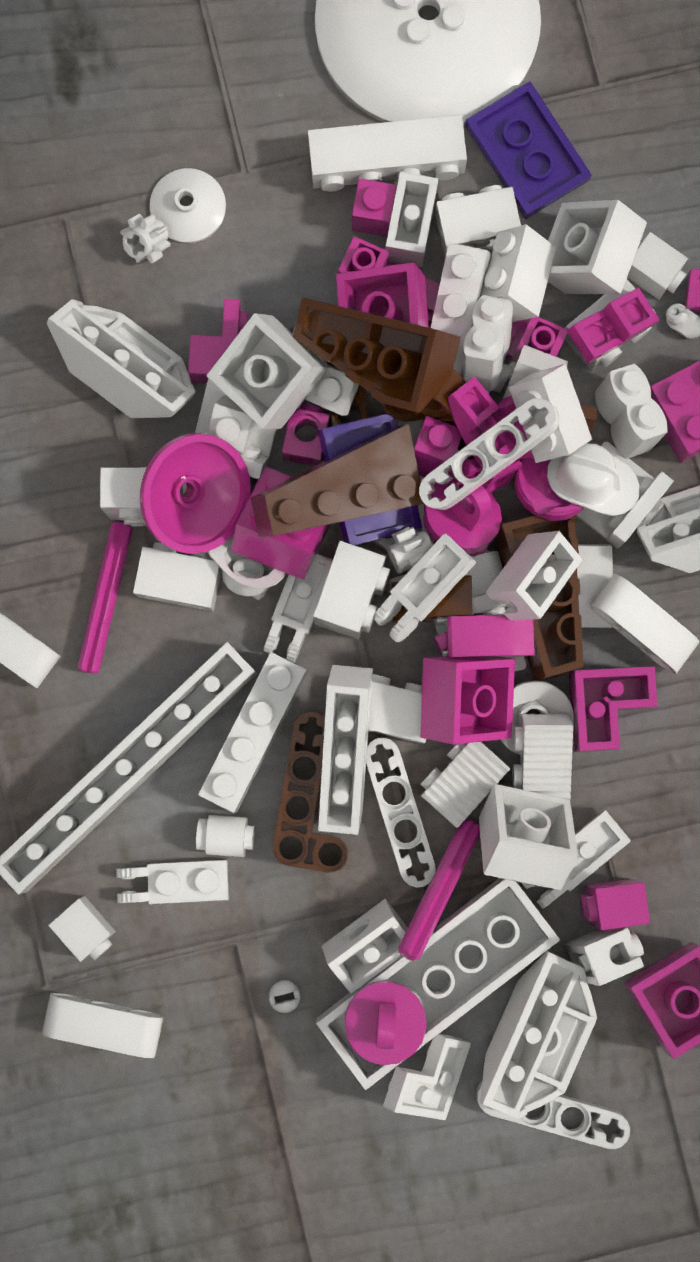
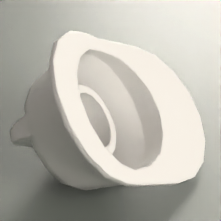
(594, 480)
(244, 574)

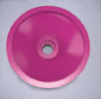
(214, 493)

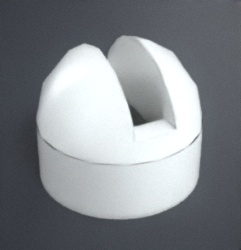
(283, 987)

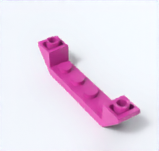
(536, 334)

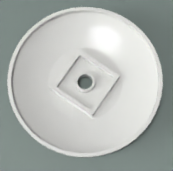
(421, 68)

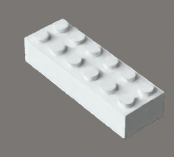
(459, 967)

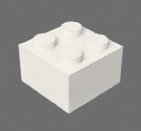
(594, 246)
(267, 371)
(350, 589)
(527, 837)

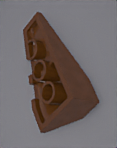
(386, 356)

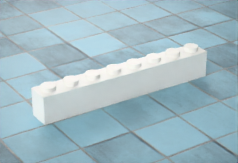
(124, 769)

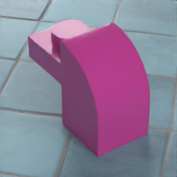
(207, 350)

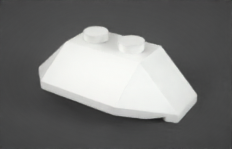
(121, 361)
(673, 531)
(538, 1037)

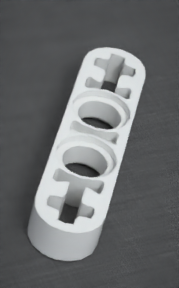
(485, 449)
(405, 810)
(551, 1121)

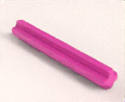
(105, 598)
(439, 891)

